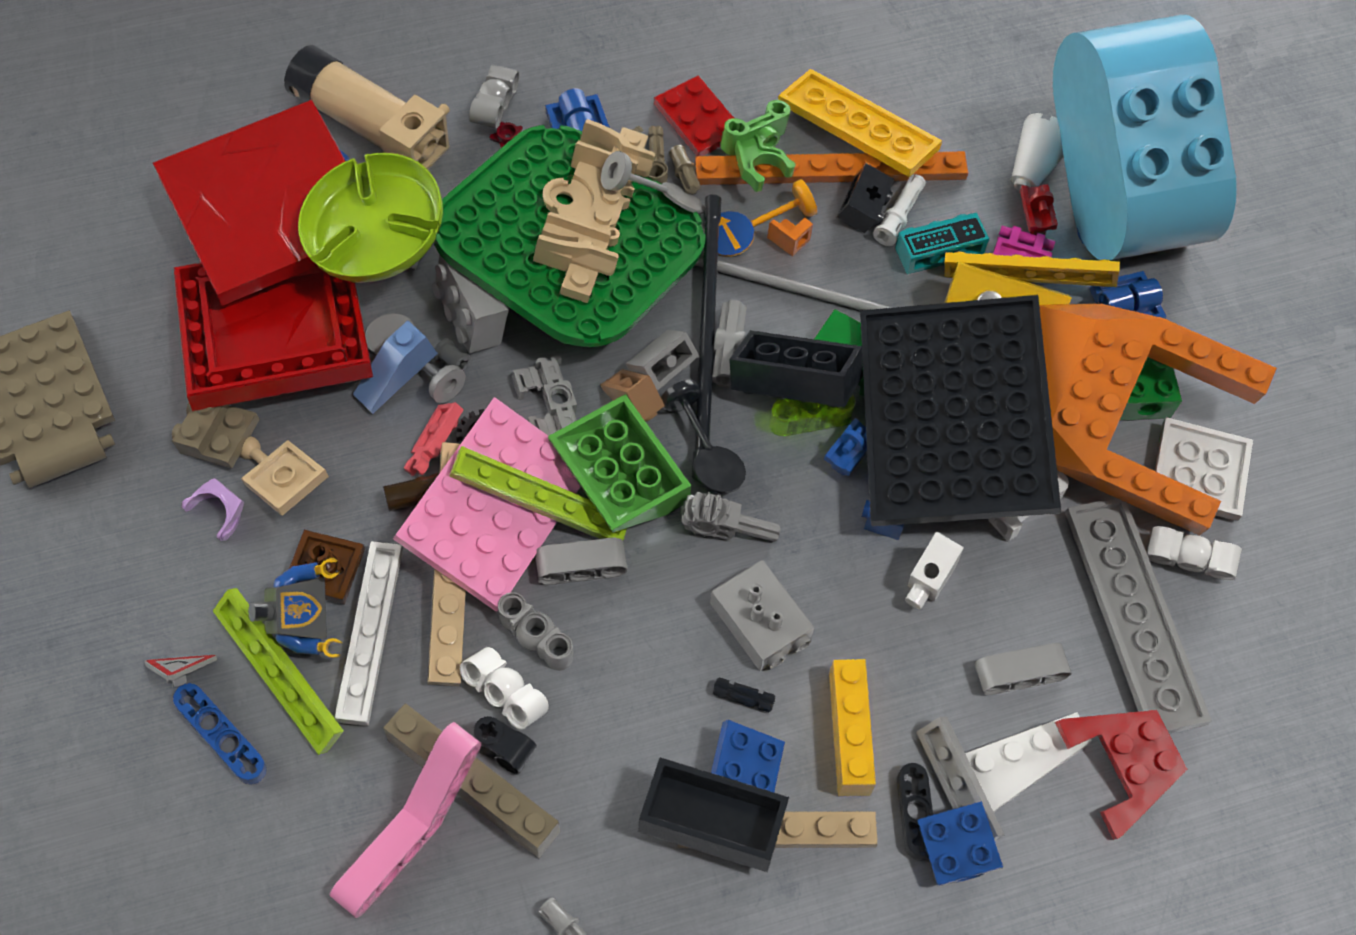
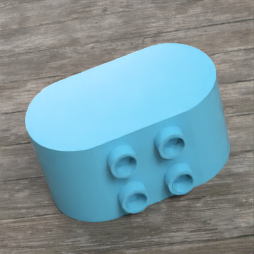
(1144, 137)

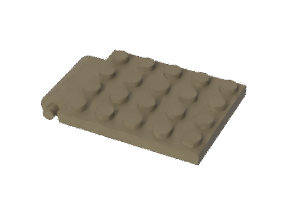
(50, 402)

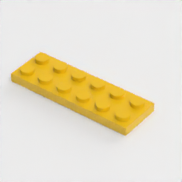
(860, 122)

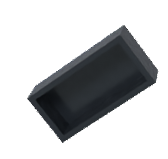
(713, 814)

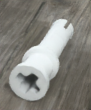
(896, 217)

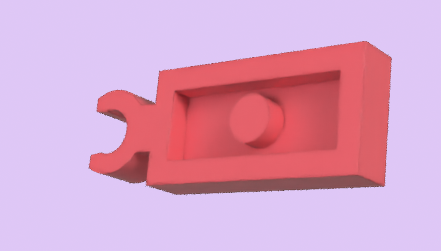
(436, 431)

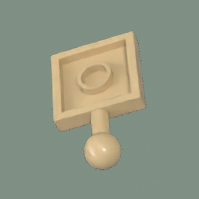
(282, 476)

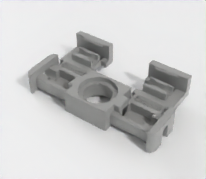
(543, 377)

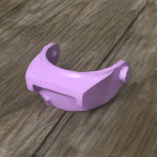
(232, 504)

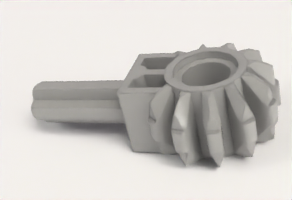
(722, 518)

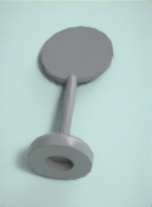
(618, 170)
(445, 382)

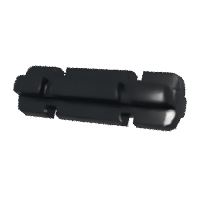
(744, 694)

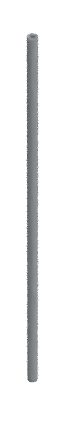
(794, 286)

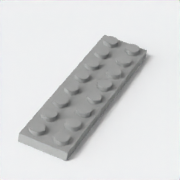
(1137, 614)

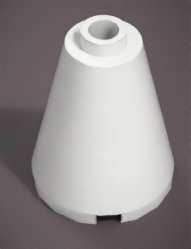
(1037, 151)

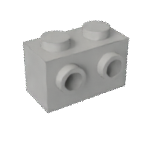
(664, 357)

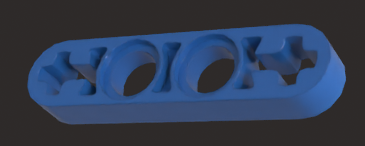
(217, 735)

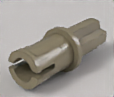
(684, 169)

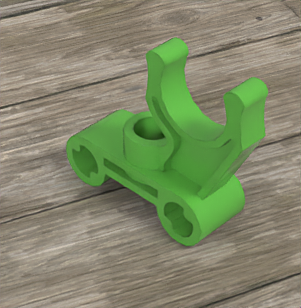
(756, 141)

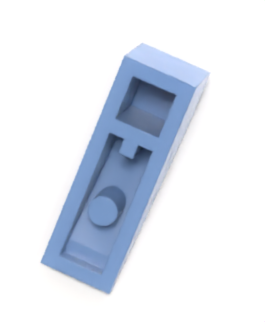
(395, 365)

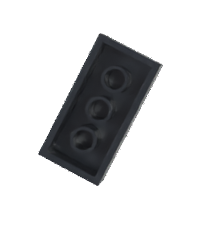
(796, 368)

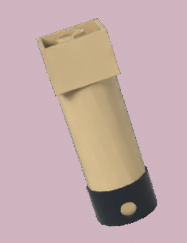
(396, 126)

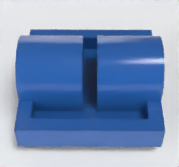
(574, 109)
(1132, 293)
(748, 756)
(960, 844)

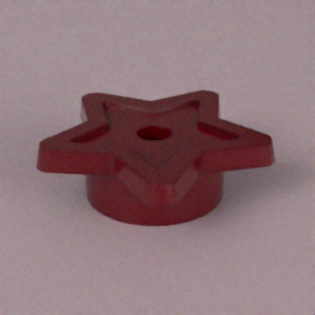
(505, 129)

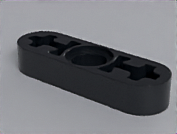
(905, 788)

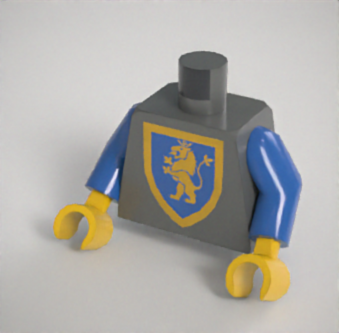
(297, 609)

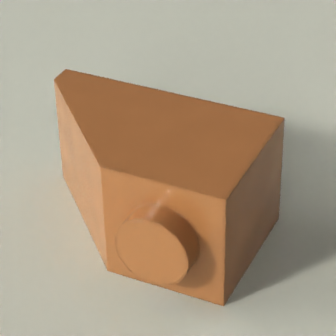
(638, 389)

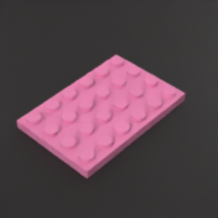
(474, 534)

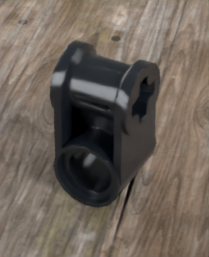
(507, 747)

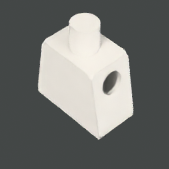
(937, 563)

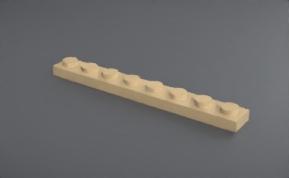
(446, 618)

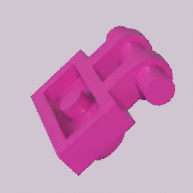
(1011, 247)

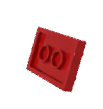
(694, 114)

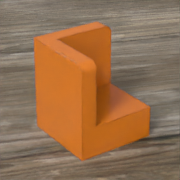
(790, 236)

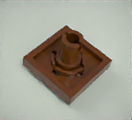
(317, 548)

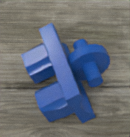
(848, 449)

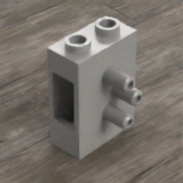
(762, 616)

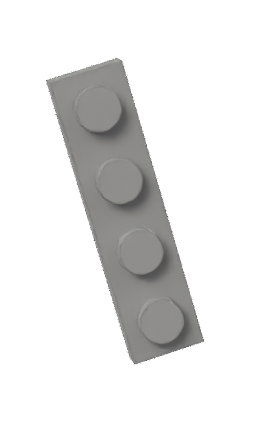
(954, 769)

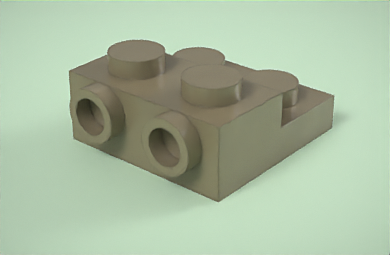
(214, 433)

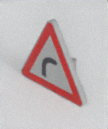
(176, 668)

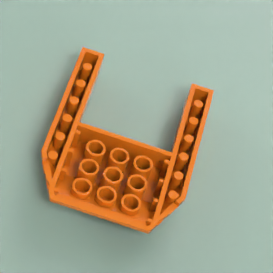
(1091, 372)

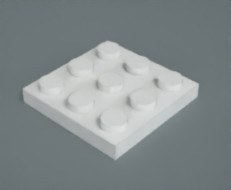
(1207, 462)

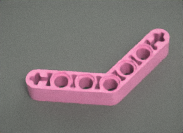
(413, 825)

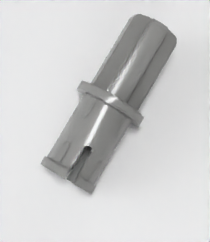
(560, 919)

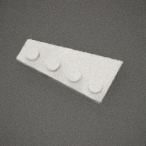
(1020, 761)

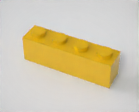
(852, 728)

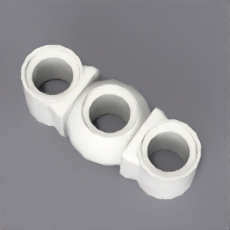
(1194, 553)
(504, 688)

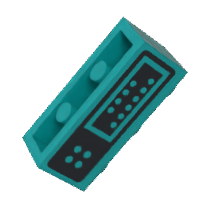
(926, 245)

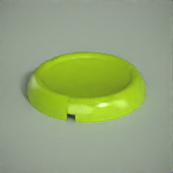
(371, 217)

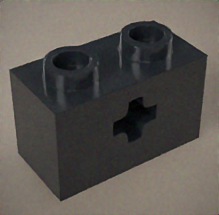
(866, 198)

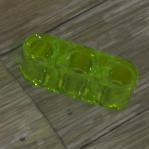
(802, 422)

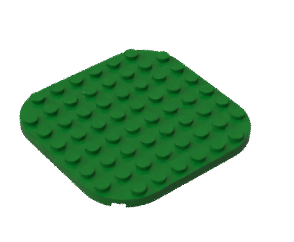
(500, 212)

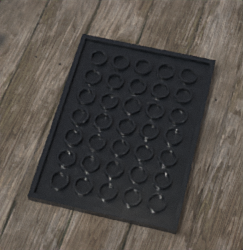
(958, 412)

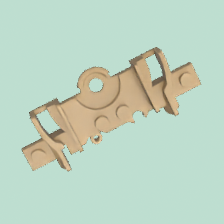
(580, 232)

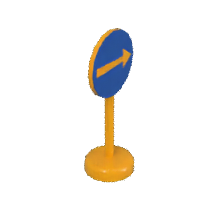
(737, 231)

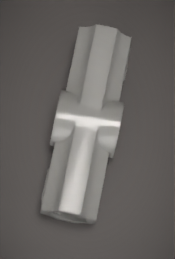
(728, 339)

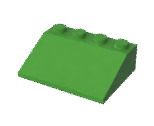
(621, 465)

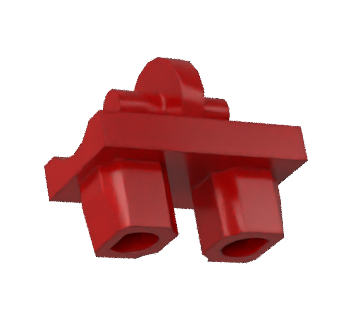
(1039, 208)

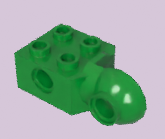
(1154, 394)

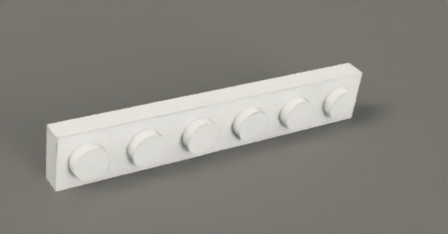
(369, 634)

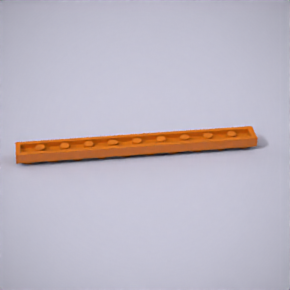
(827, 168)

